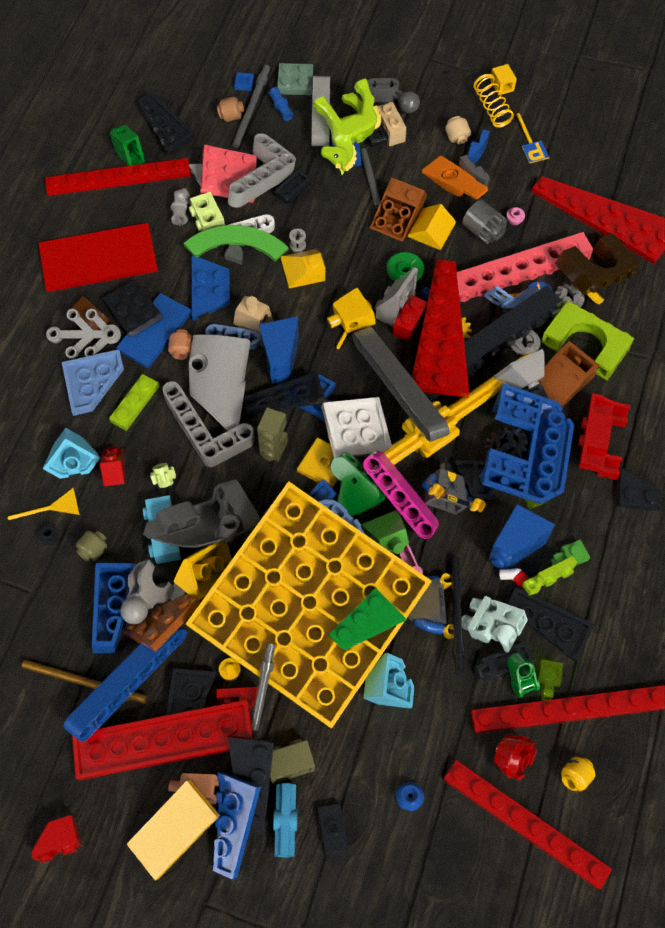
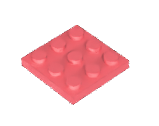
(223, 168)

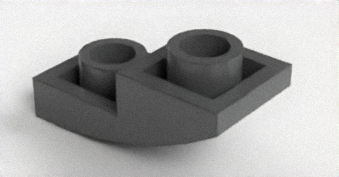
(478, 172)

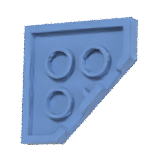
(90, 379)

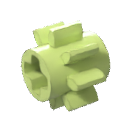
(163, 475)

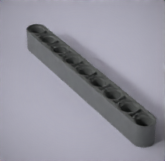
(401, 384)

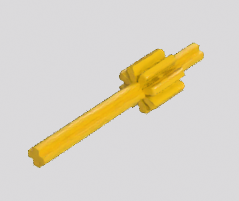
(415, 440)

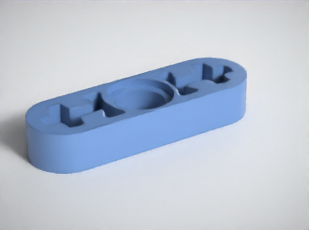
(227, 330)

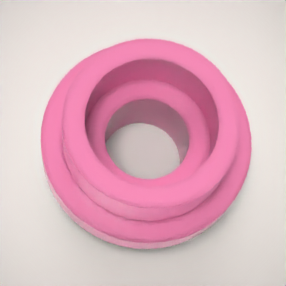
(515, 215)

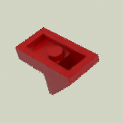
(237, 694)

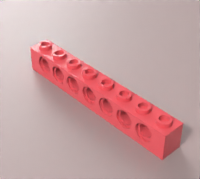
(518, 267)

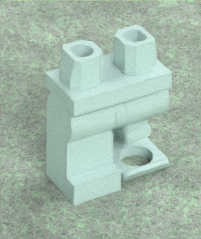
(487, 618)

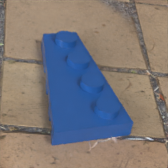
(236, 810)

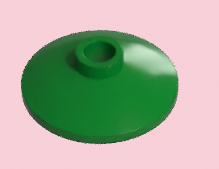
(404, 262)

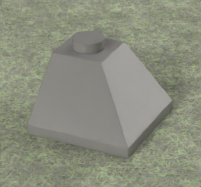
(524, 371)

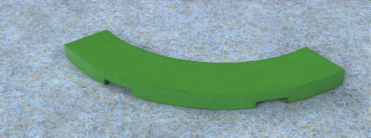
(236, 235)

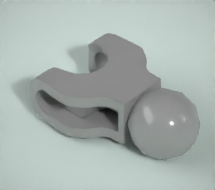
(143, 593)

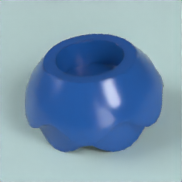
(410, 803)

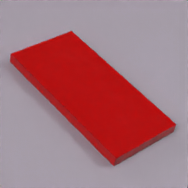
(97, 257)

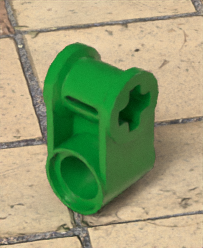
(522, 675)

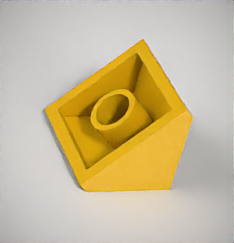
(433, 226)

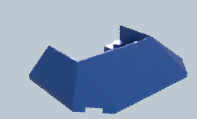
(549, 435)

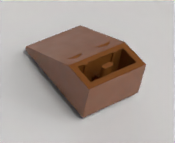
(398, 209)
(567, 373)

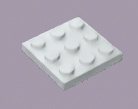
(356, 427)

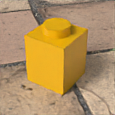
(504, 78)

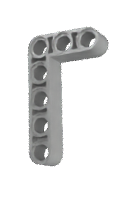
(278, 167)
(199, 430)

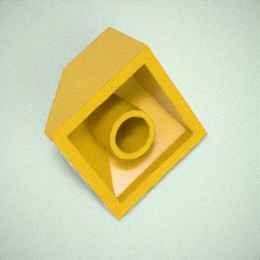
(303, 268)

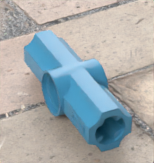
(285, 820)

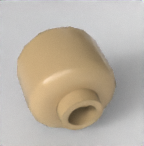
(458, 130)

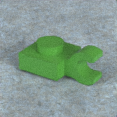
(575, 550)

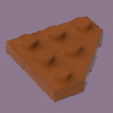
(162, 622)

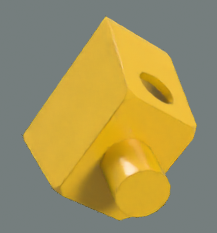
(352, 312)

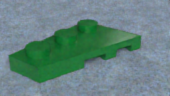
(368, 619)

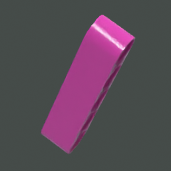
(391, 490)

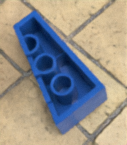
(109, 594)

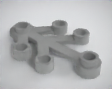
(86, 335)

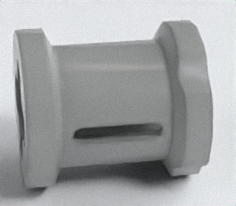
(300, 241)

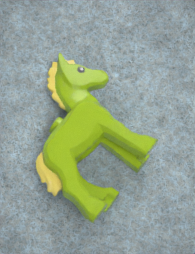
(350, 128)

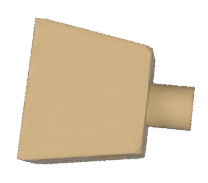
(251, 314)

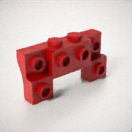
(596, 436)

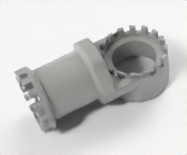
(179, 207)

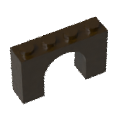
(590, 277)

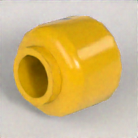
(578, 774)

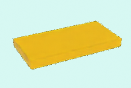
(173, 829)

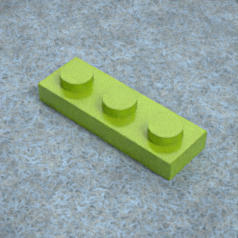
(134, 402)

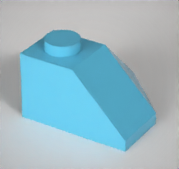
(70, 456)
(388, 683)

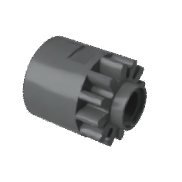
(485, 221)

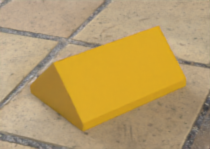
(203, 569)

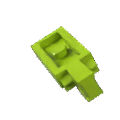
(550, 575)

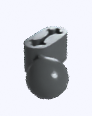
(388, 91)

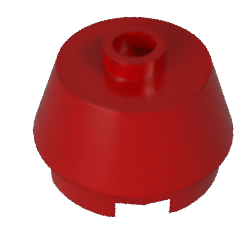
(514, 755)

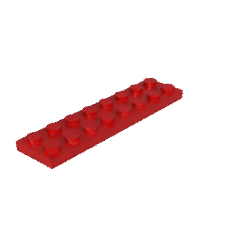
(161, 740)

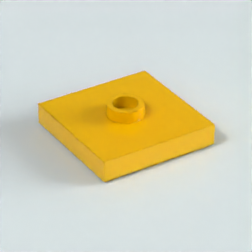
(318, 462)

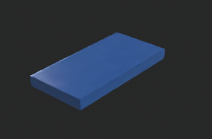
(150, 342)

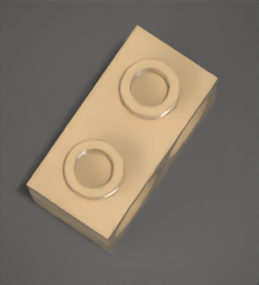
(392, 124)

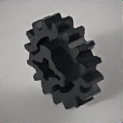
(506, 441)

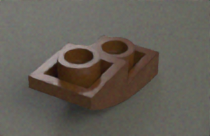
(82, 307)

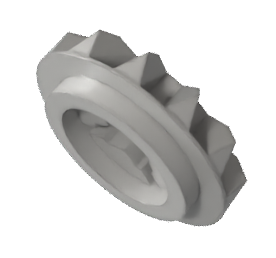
(562, 291)
(533, 344)

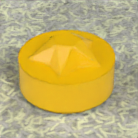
(229, 669)

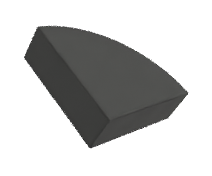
(234, 254)

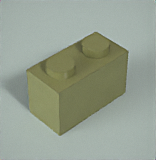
(291, 761)

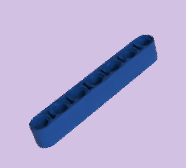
(119, 687)

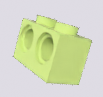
(206, 212)

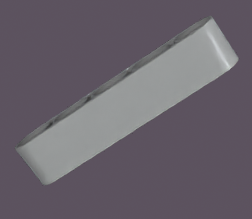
(320, 128)

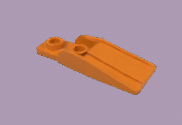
(454, 178)

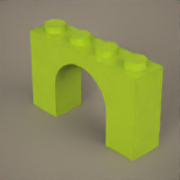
(575, 319)

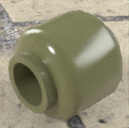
(91, 546)

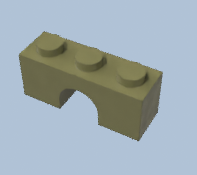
(271, 435)

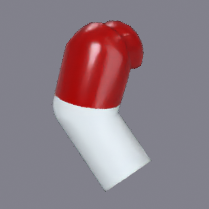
(515, 575)

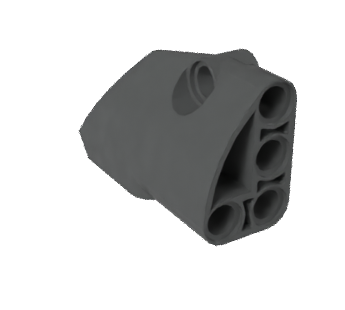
(206, 523)

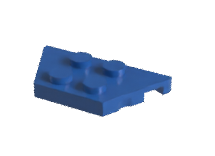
(209, 287)

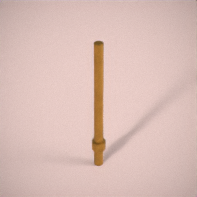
(77, 679)

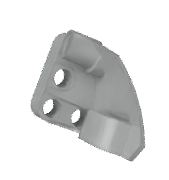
(220, 381)

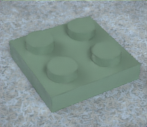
(295, 79)

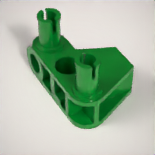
(357, 488)

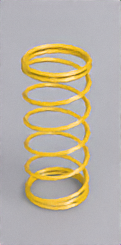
(499, 113)

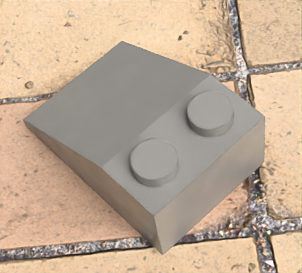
(396, 297)

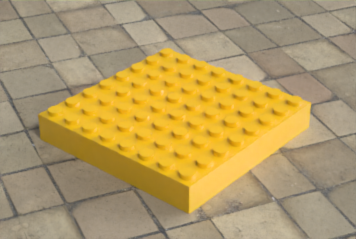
(292, 589)

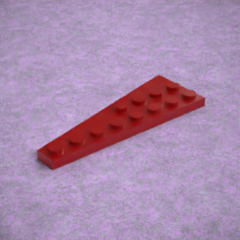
(635, 228)
(441, 350)

